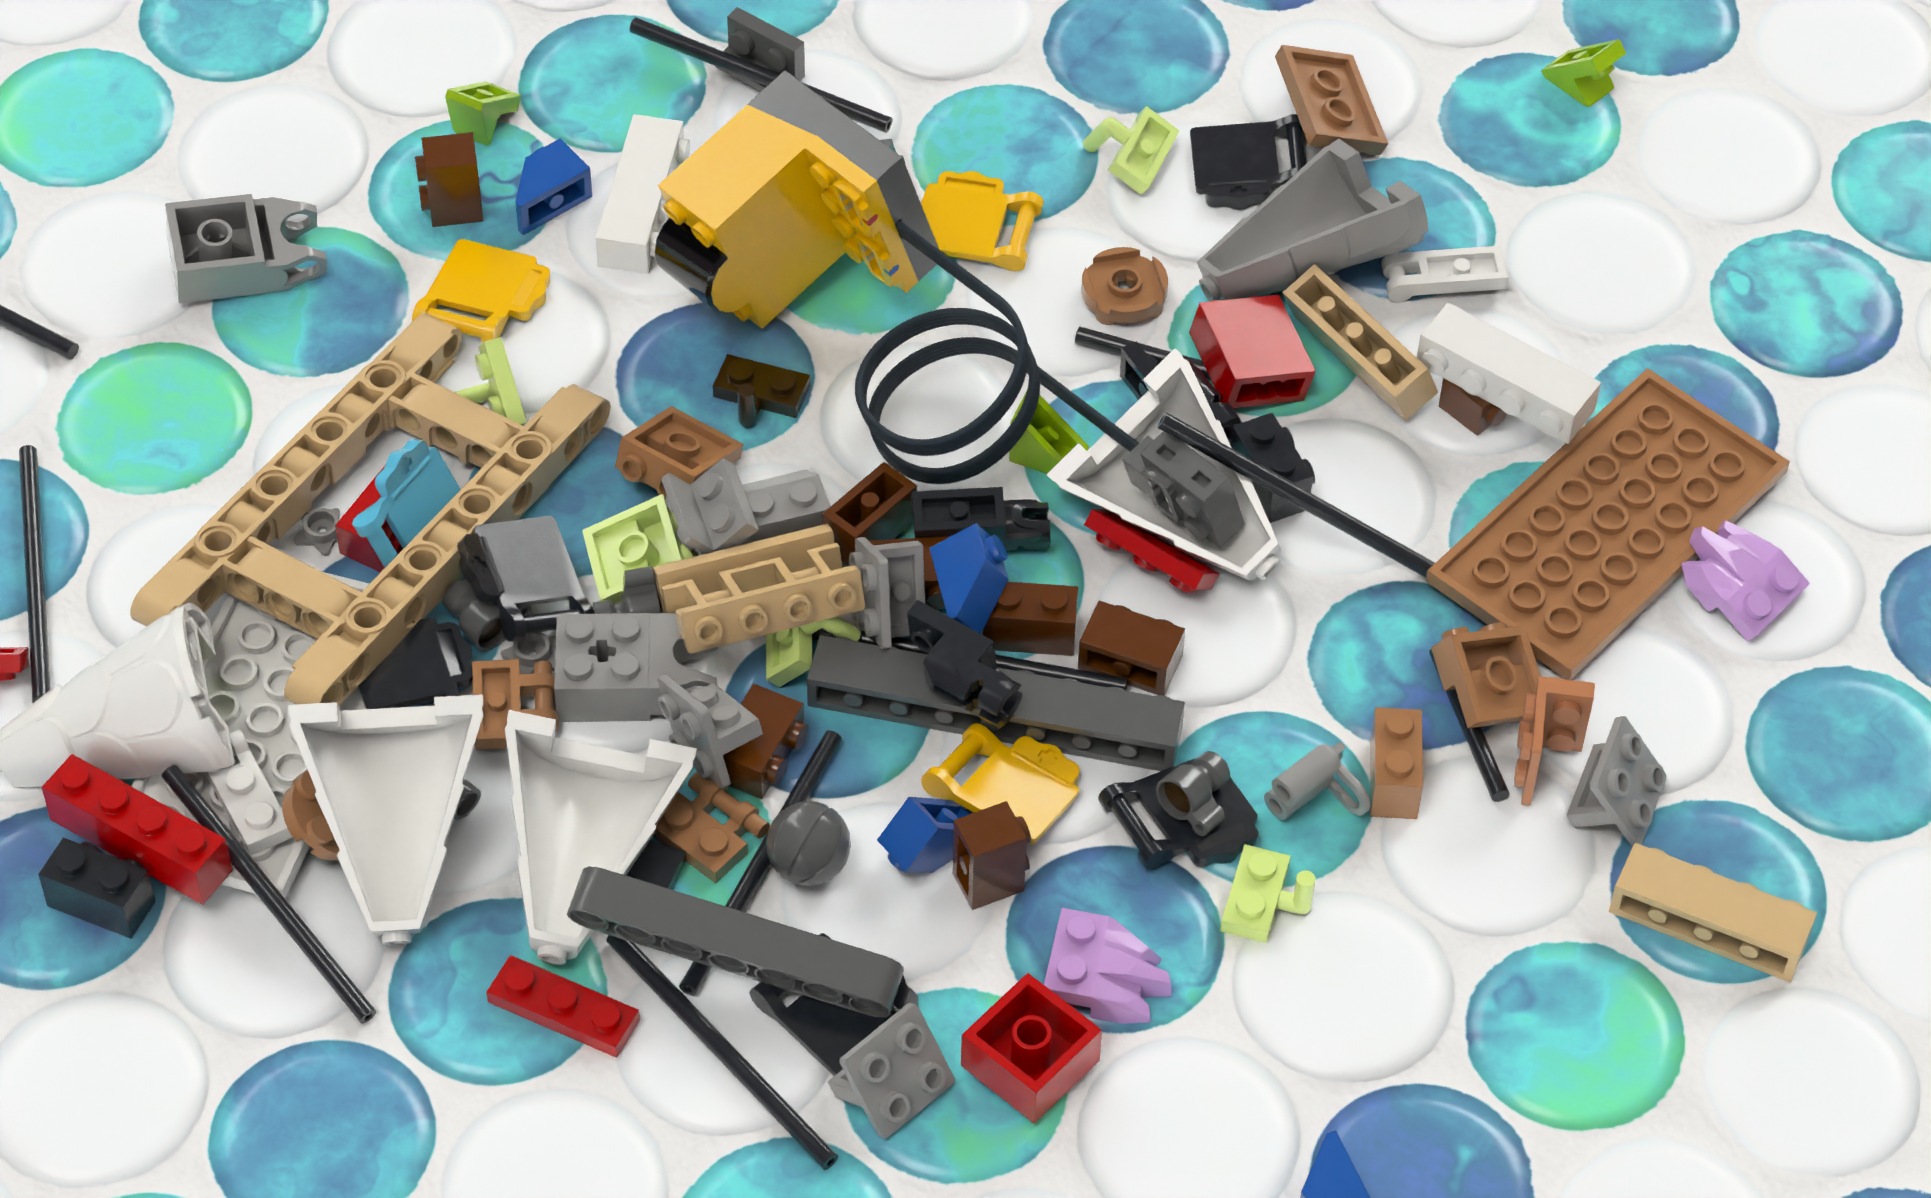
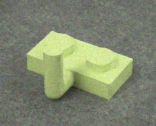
(1141, 150)
(501, 388)
(791, 649)
(1259, 893)

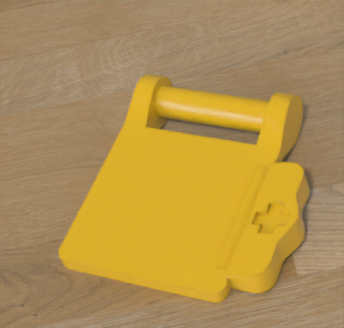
(969, 214)
(488, 284)
(1029, 776)

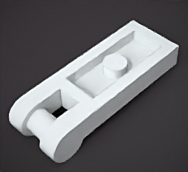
(1444, 271)
(249, 799)

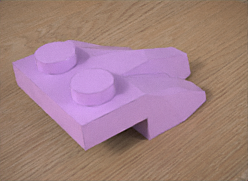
(1741, 577)
(1104, 968)

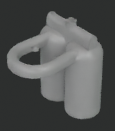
(1312, 776)

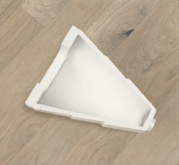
(1103, 479)
(127, 710)
(389, 797)
(576, 811)

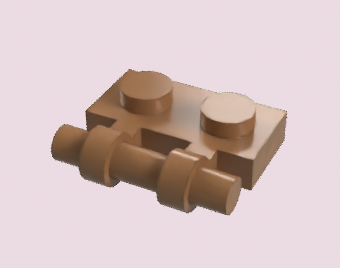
(502, 691)
(708, 843)

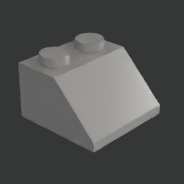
(786, 503)

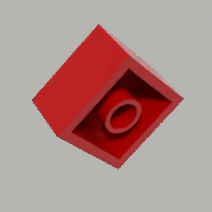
(1031, 1047)

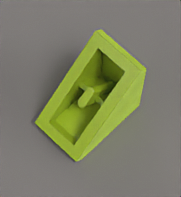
(1045, 439)

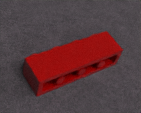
(137, 828)

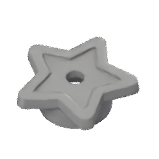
(314, 521)
(533, 642)

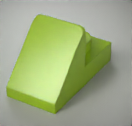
(1585, 71)
(478, 107)

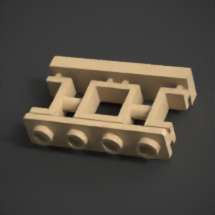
(758, 588)

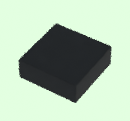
(658, 865)

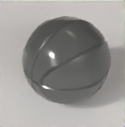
(808, 843)

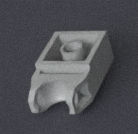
(239, 246)
(613, 662)

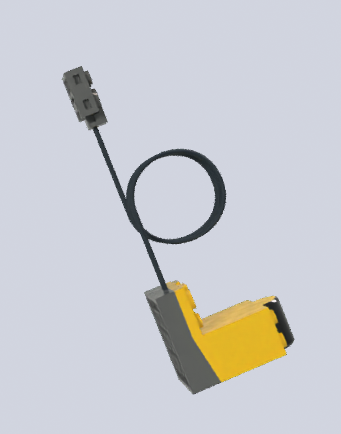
(804, 184)

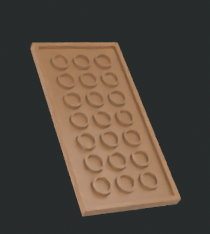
(1607, 522)

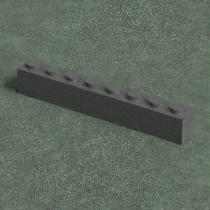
(1054, 711)

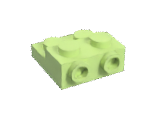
(630, 541)

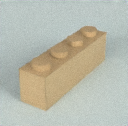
(1360, 342)
(1712, 911)

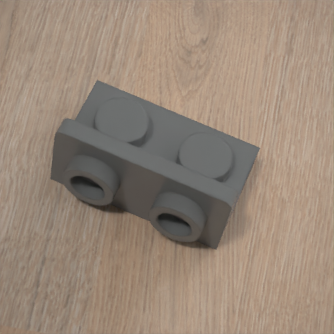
(763, 45)

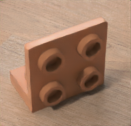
(1551, 719)

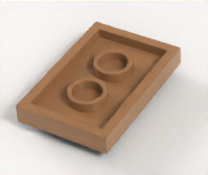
(1330, 99)

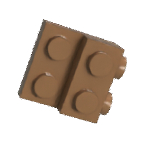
(673, 445)
(1489, 671)

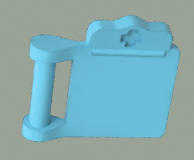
(412, 493)

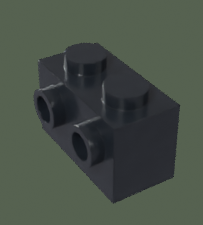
(1274, 448)
(97, 887)

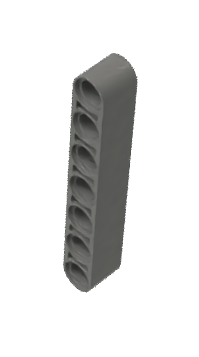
(735, 941)

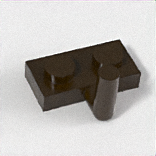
(760, 387)

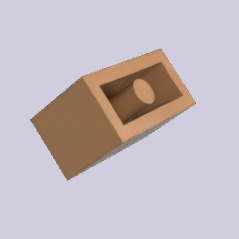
(1396, 763)

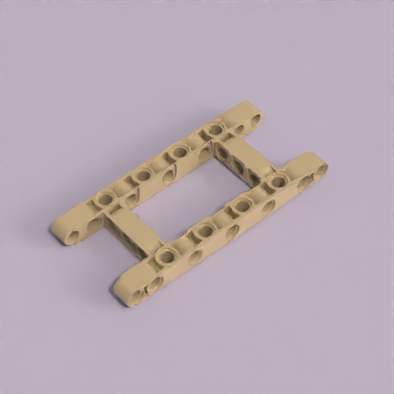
(350, 625)

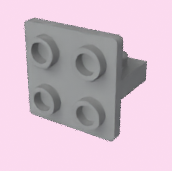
(711, 510)
(891, 585)
(708, 722)
(1619, 784)
(894, 1071)

